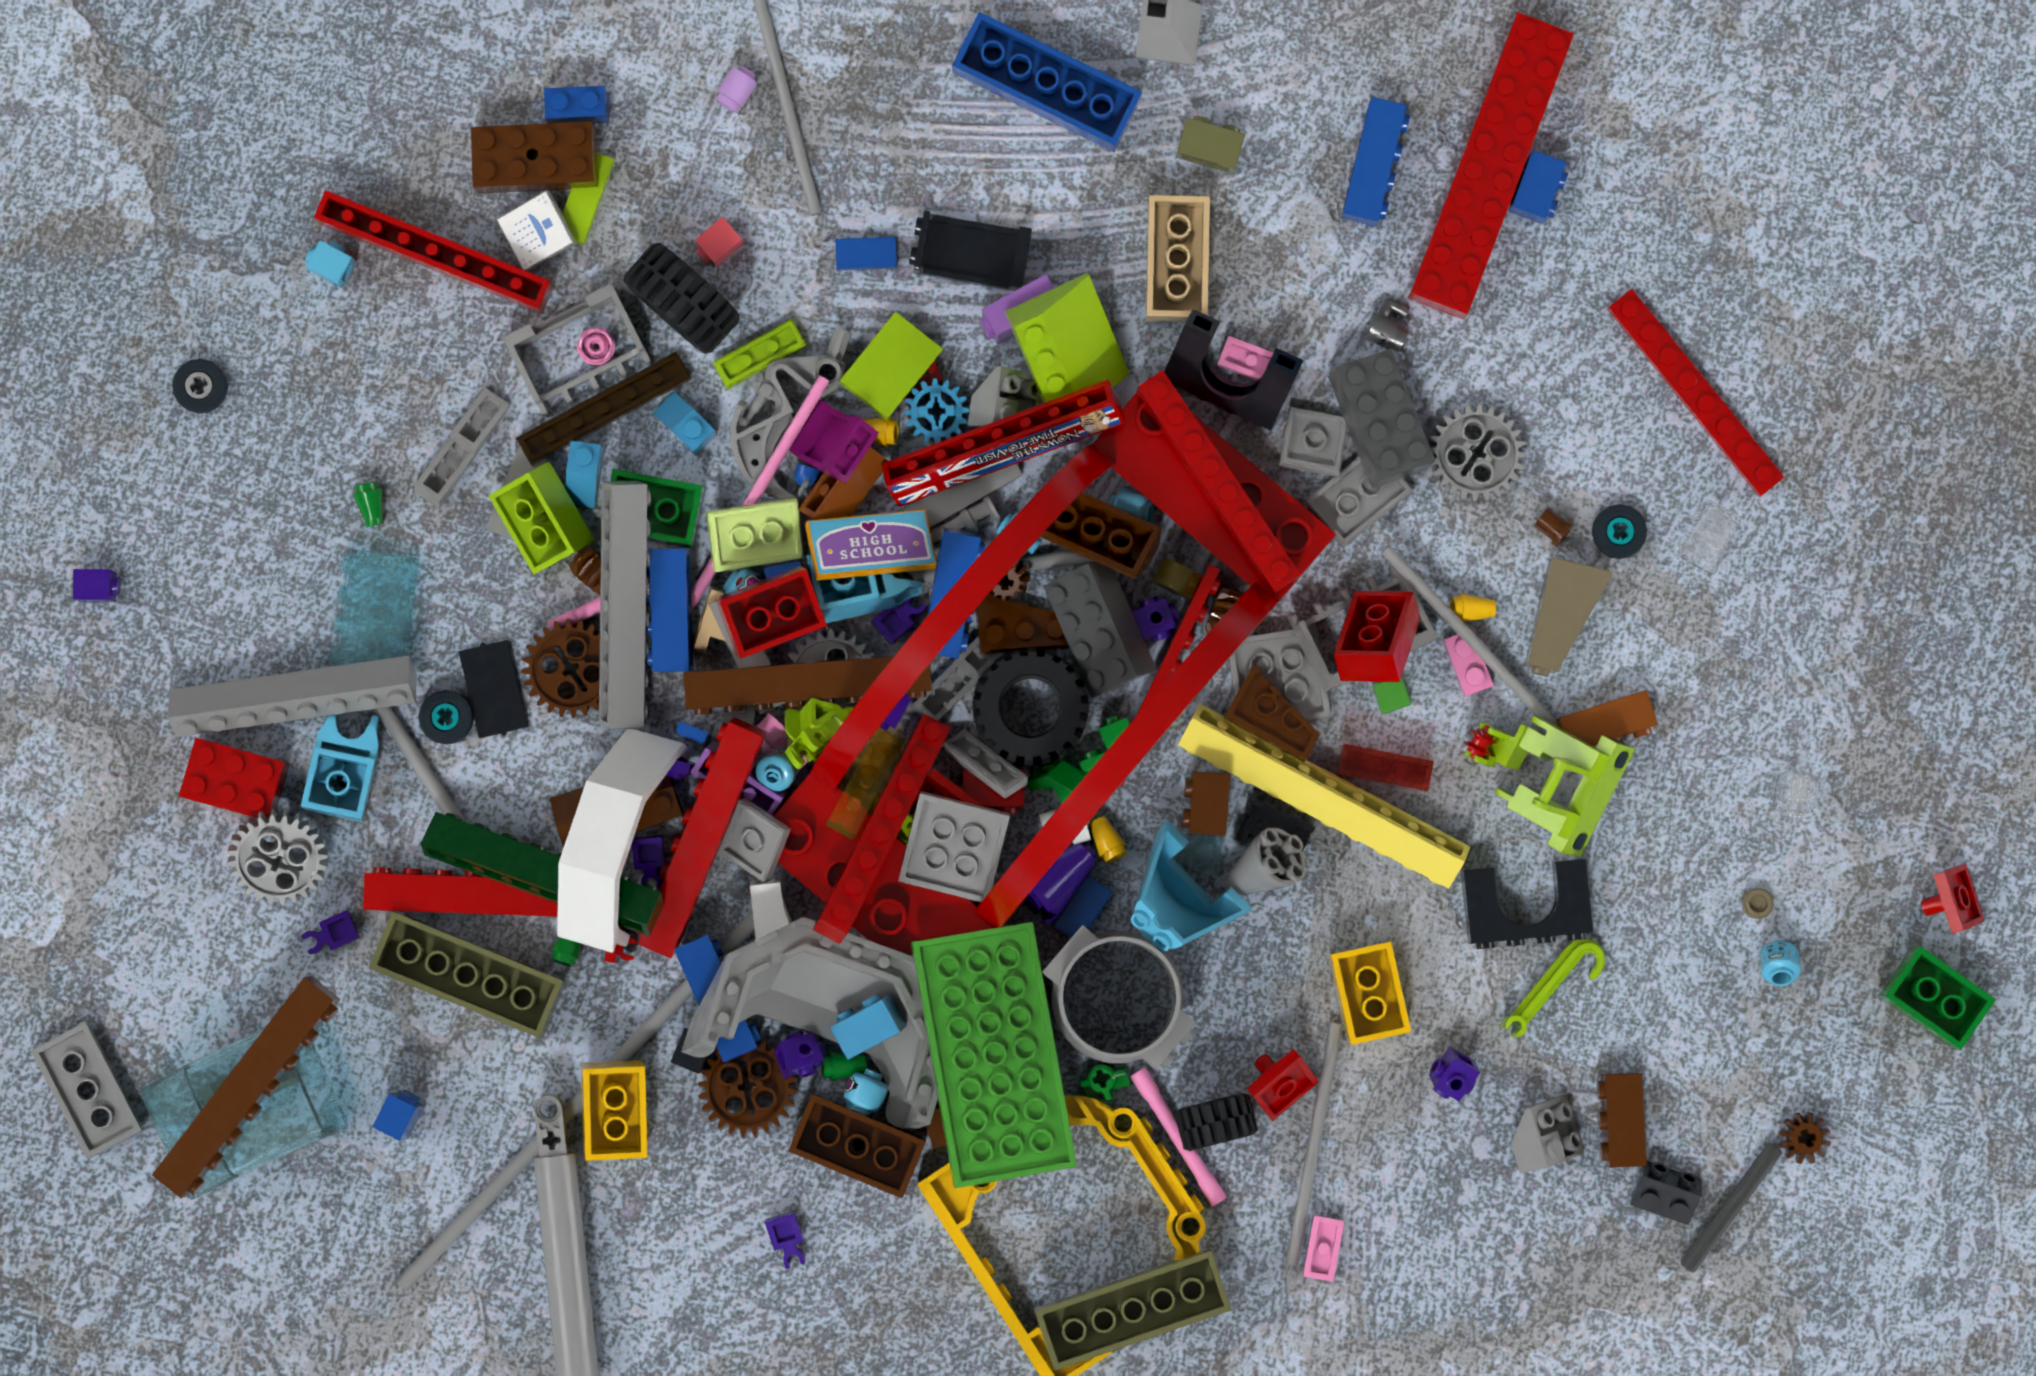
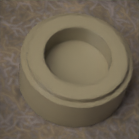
(1757, 903)

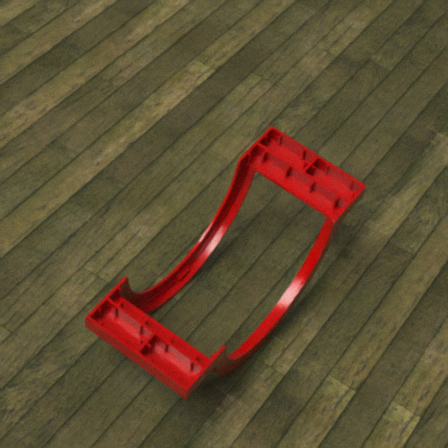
(1141, 454)

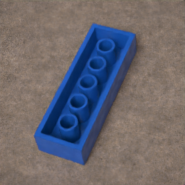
(1046, 82)

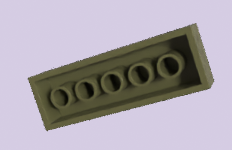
(467, 974)
(1132, 1309)

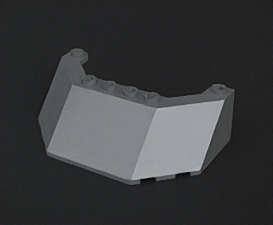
(808, 982)

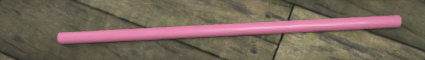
(768, 472)

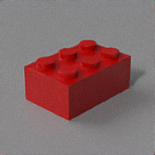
(771, 612)
(1377, 636)
(233, 779)

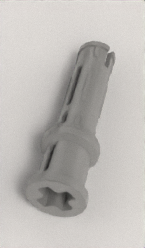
(968, 520)

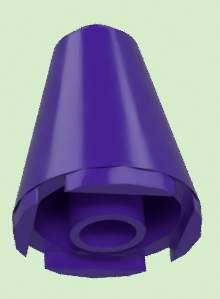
(1061, 882)

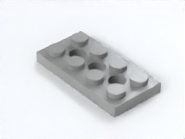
(66, 1089)

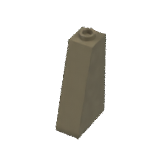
(1563, 609)

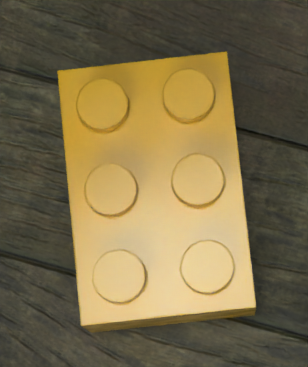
(1369, 993)
(614, 1110)

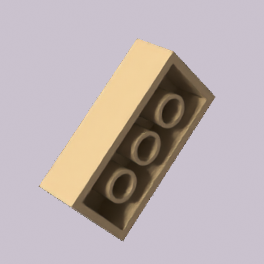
(1177, 257)

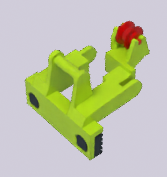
(1599, 765)

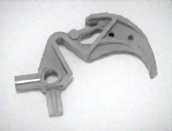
(805, 372)

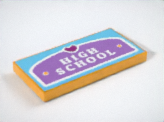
(870, 544)

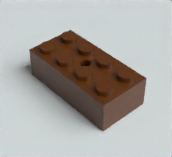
(563, 162)
(827, 1139)

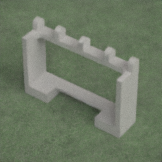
(530, 334)
(1327, 681)

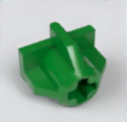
(1105, 1079)

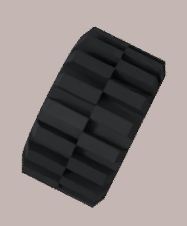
(1216, 1121)

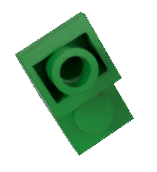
(1109, 733)
(1056, 776)

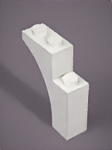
(768, 906)

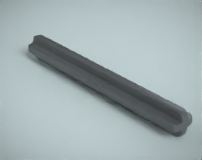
(1731, 1207)

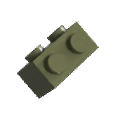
(1210, 144)

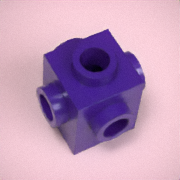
(1165, 611)
(799, 1054)
(1453, 1074)

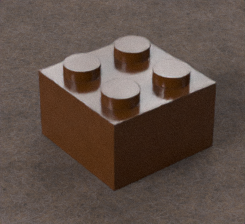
(1207, 804)

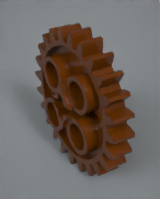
(546, 683)
(721, 1093)

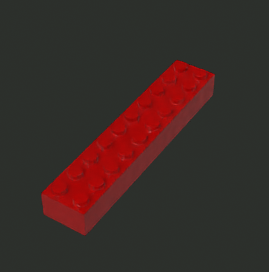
(1491, 166)

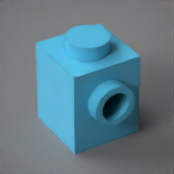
(330, 262)

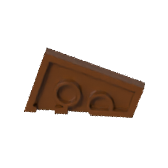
(1016, 626)

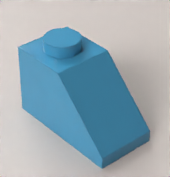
(685, 423)
(584, 473)

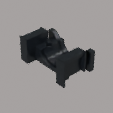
(1271, 818)

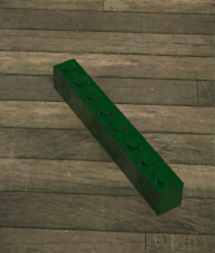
(526, 867)

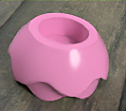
(586, 346)

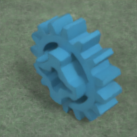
(950, 411)

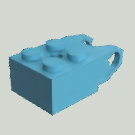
(860, 594)
(346, 759)

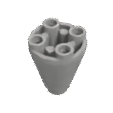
(1268, 863)

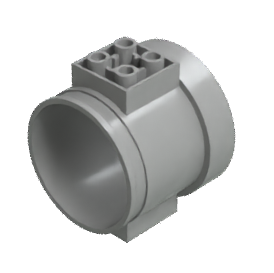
(1156, 1052)

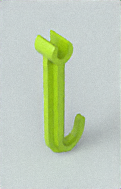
(1551, 980)

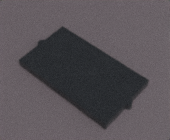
(493, 689)

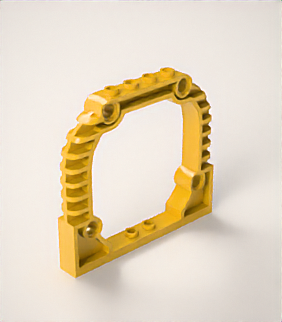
(956, 1206)

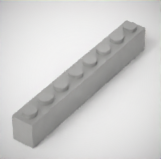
(623, 604)
(292, 696)

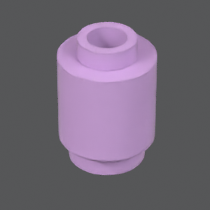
(736, 88)

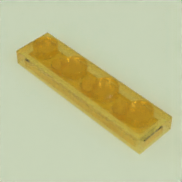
(865, 783)

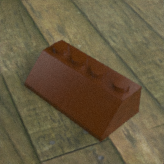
(1106, 535)
(659, 809)

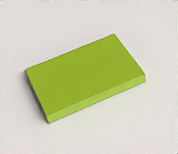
(891, 365)

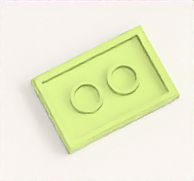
(755, 534)

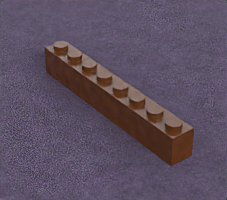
(789, 684)
(246, 1087)

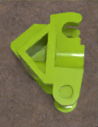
(812, 729)

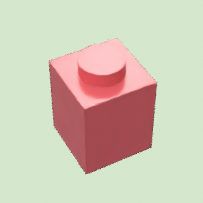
(718, 243)

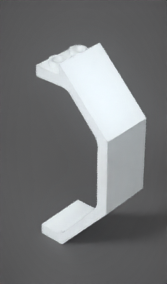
(603, 836)

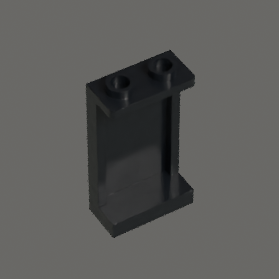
(970, 251)

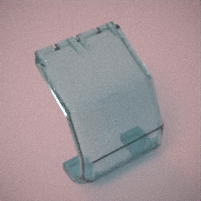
(292, 1118)

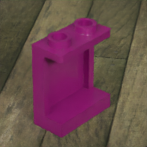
(833, 441)

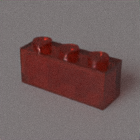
(1384, 768)

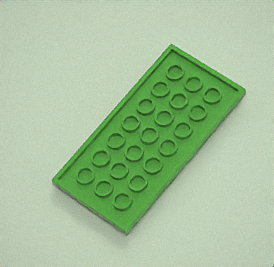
(993, 1055)

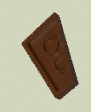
(1270, 717)

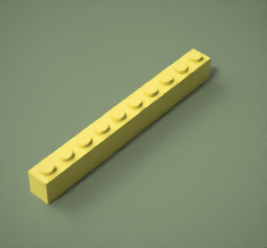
(1325, 797)

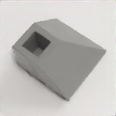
(1169, 31)
(1002, 395)
(1546, 1135)

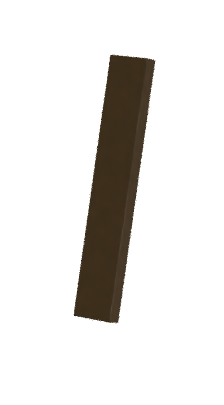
(603, 408)

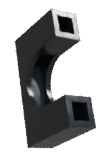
(1255, 401)
(1569, 915)

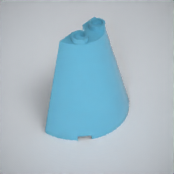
(1172, 905)

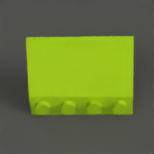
(1067, 339)

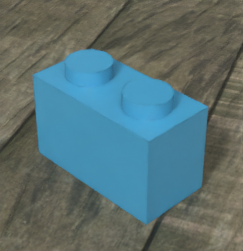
(868, 1025)

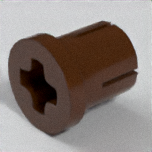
(1554, 526)

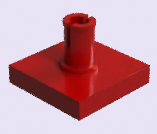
(1955, 898)
(1281, 1083)

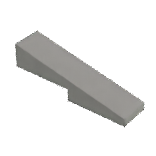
(461, 448)
(954, 682)

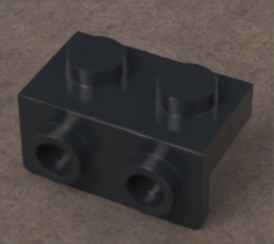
(1667, 1192)

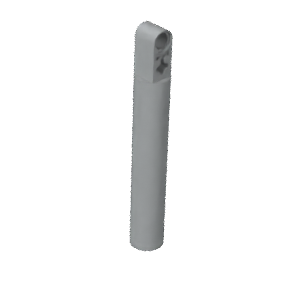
(564, 1247)

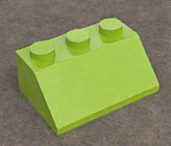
(541, 517)

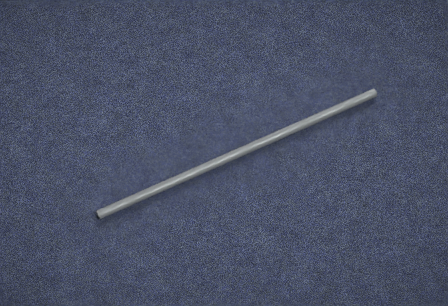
(571, 1108)

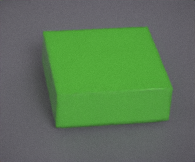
(1391, 696)

